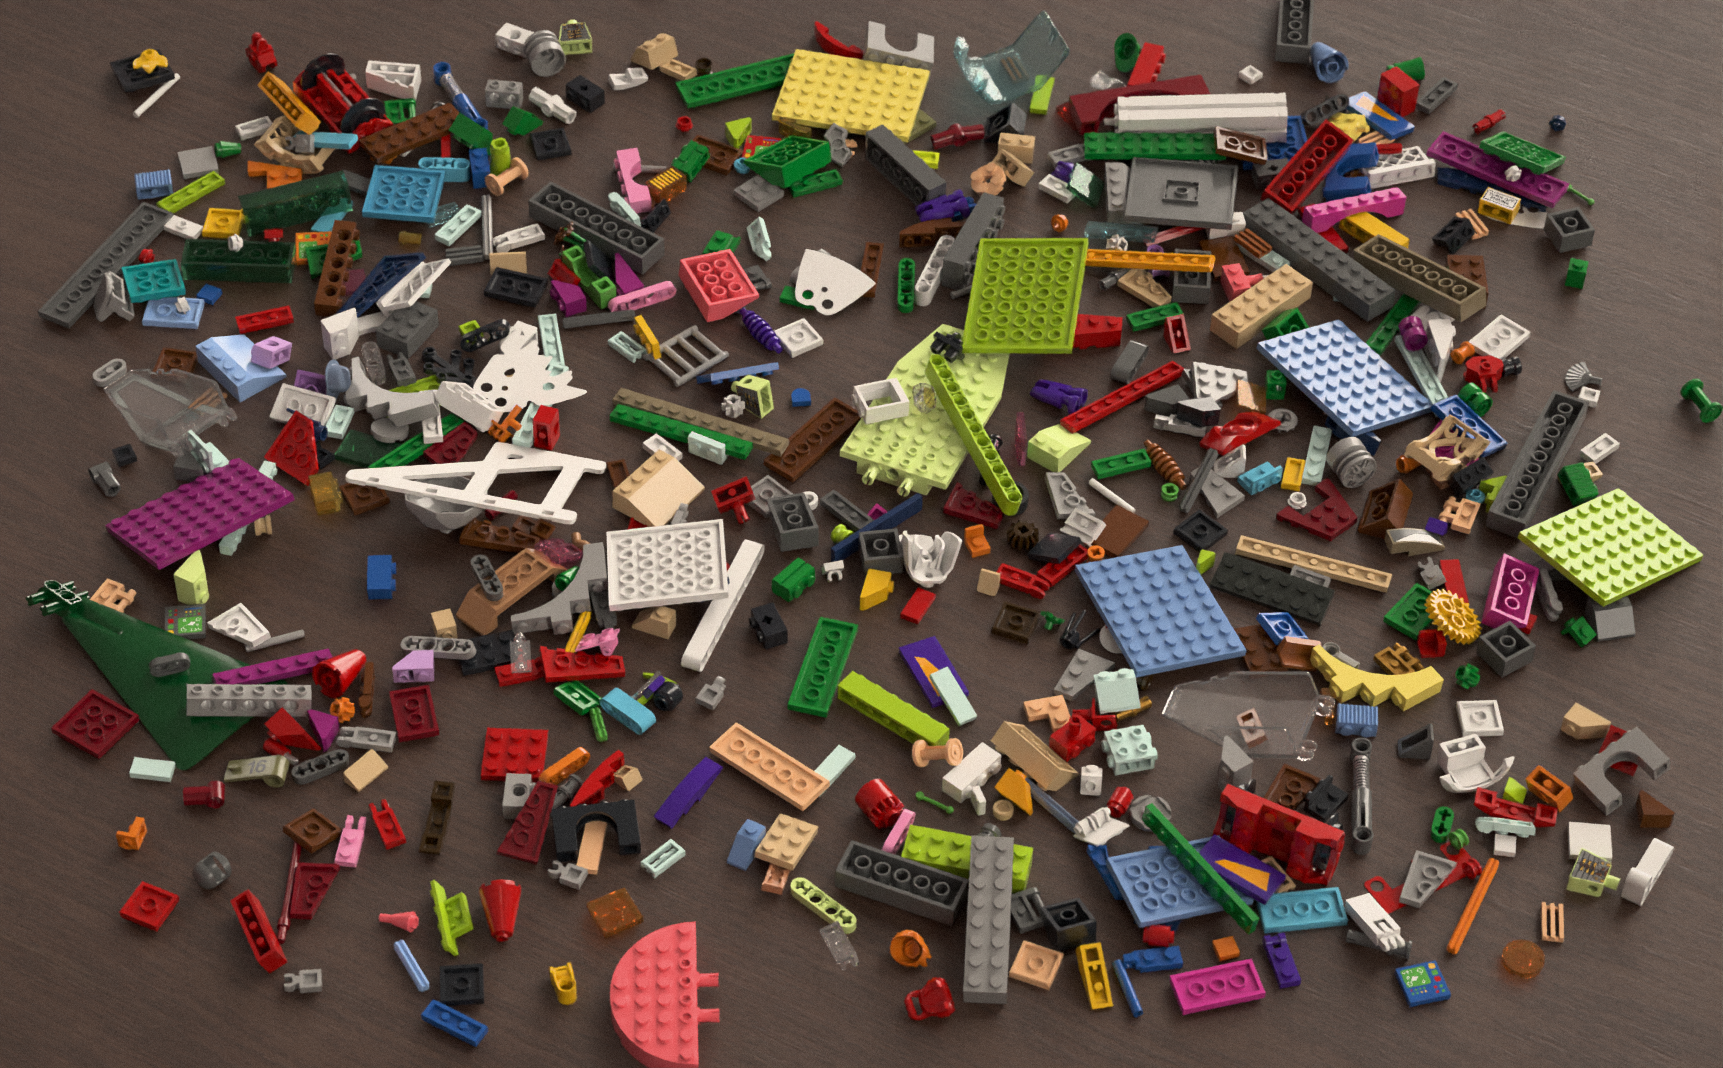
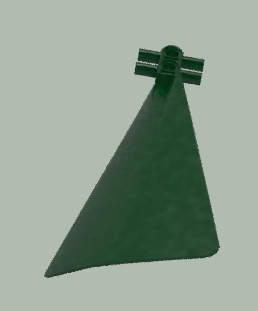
(123, 652)

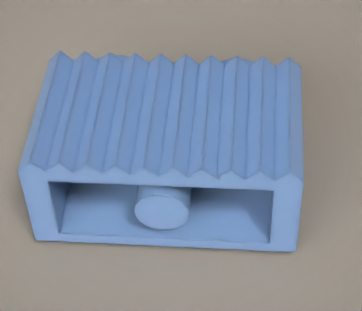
(153, 184)
(1356, 720)

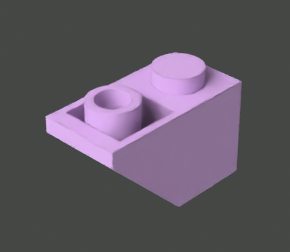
(415, 667)

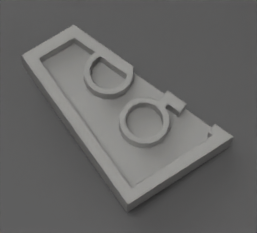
(1219, 493)
(1064, 495)
(1080, 674)

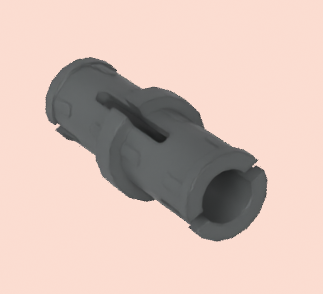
(1112, 279)

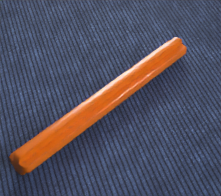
(1472, 906)

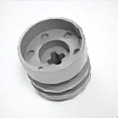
(544, 53)
(1351, 462)

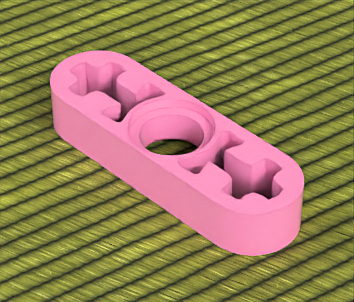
(899, 832)

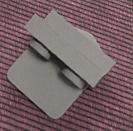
(112, 298)

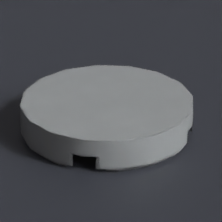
(387, 432)
(1138, 807)

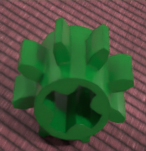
(1467, 676)

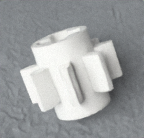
(1117, 243)
(733, 406)

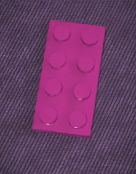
(1217, 986)

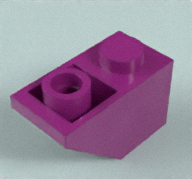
(568, 298)

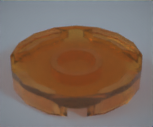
(1523, 958)

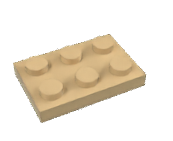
(786, 841)

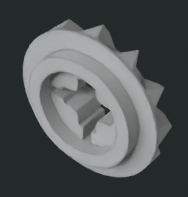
(1290, 419)

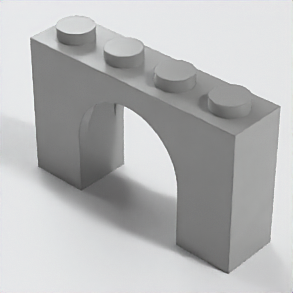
(878, 50)
(1632, 747)

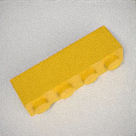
(1365, 227)

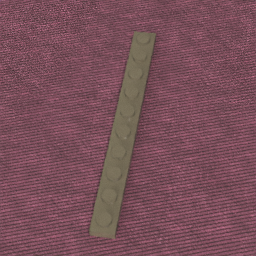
(761, 440)

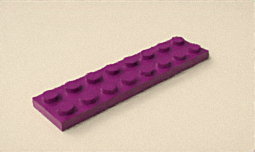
(1488, 167)

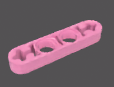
(662, 292)

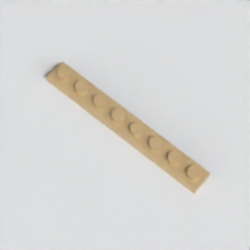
(1322, 565)

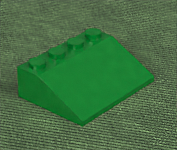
(790, 160)

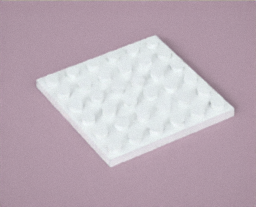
(666, 565)

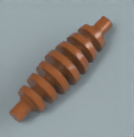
(1165, 464)

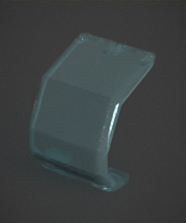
(1018, 67)

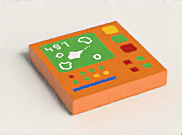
(307, 240)

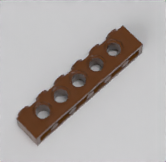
(336, 268)

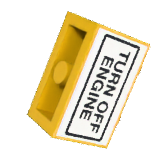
(1499, 205)

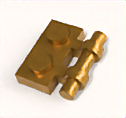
(1393, 662)

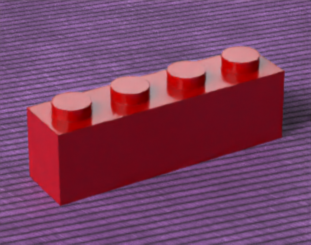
(1148, 64)
(258, 931)

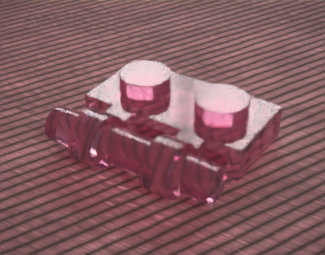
(559, 551)

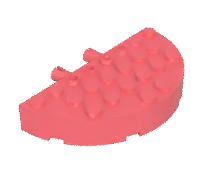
(657, 998)

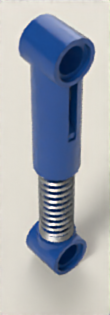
(460, 101)

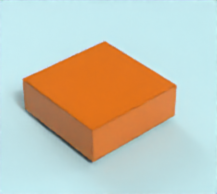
(1226, 948)

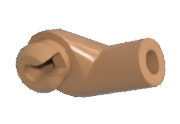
(576, 540)

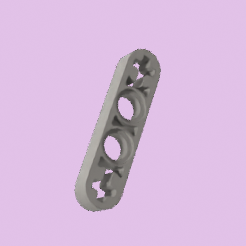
(464, 652)

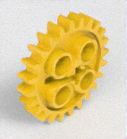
(1453, 616)

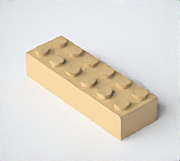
(1260, 305)

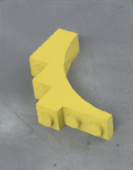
(1348, 682)

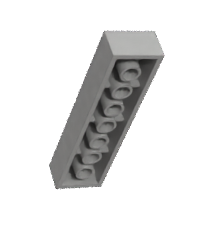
(988, 920)

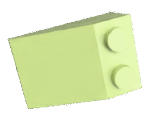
(1056, 447)

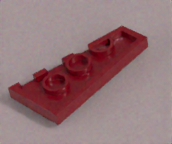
(528, 830)

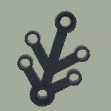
(430, 356)

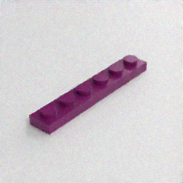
(272, 670)

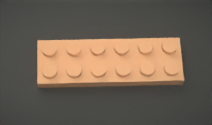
(769, 766)

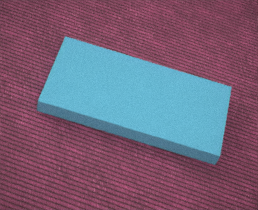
(1303, 910)

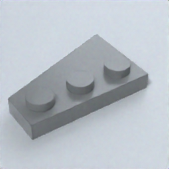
(1424, 878)

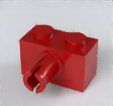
(734, 497)
(1072, 738)

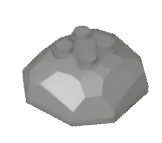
(439, 513)

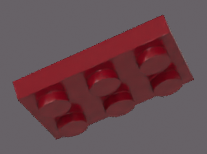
(414, 713)

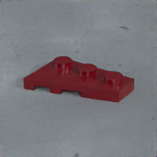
(971, 508)
(310, 888)

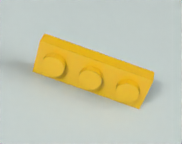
(647, 337)

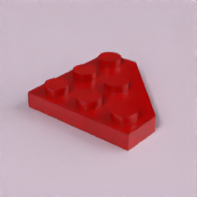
(296, 448)

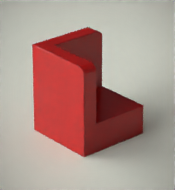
(1431, 643)

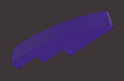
(687, 792)

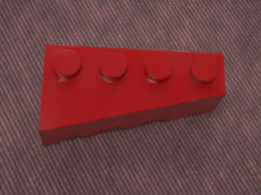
(1097, 331)

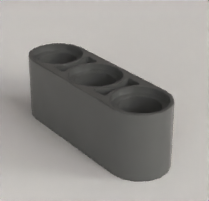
(1129, 362)

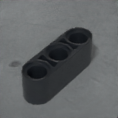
(1330, 104)

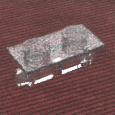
(520, 654)

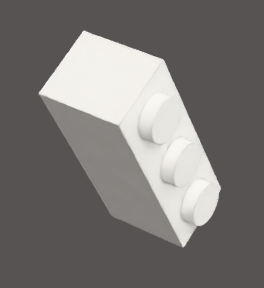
(971, 772)

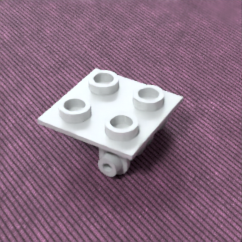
(1098, 827)

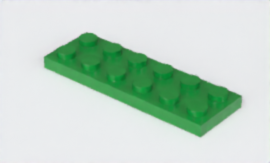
(823, 667)

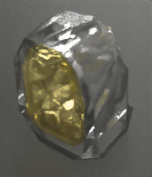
(924, 397)

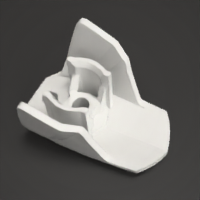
(929, 558)

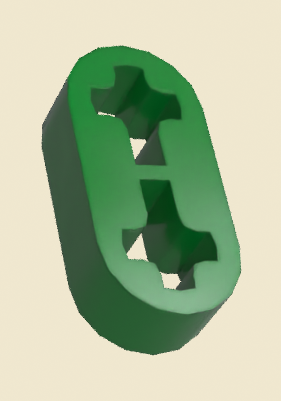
(1445, 825)

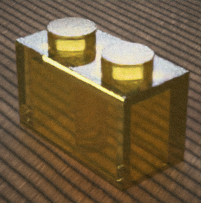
(325, 493)

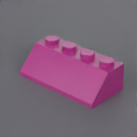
(1510, 593)

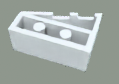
(468, 404)

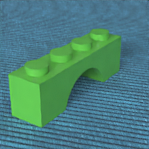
(598, 289)

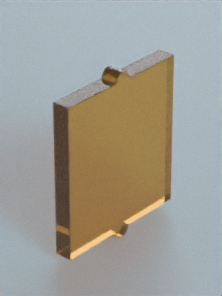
(1251, 396)

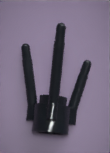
(1071, 637)

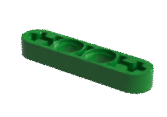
(906, 285)

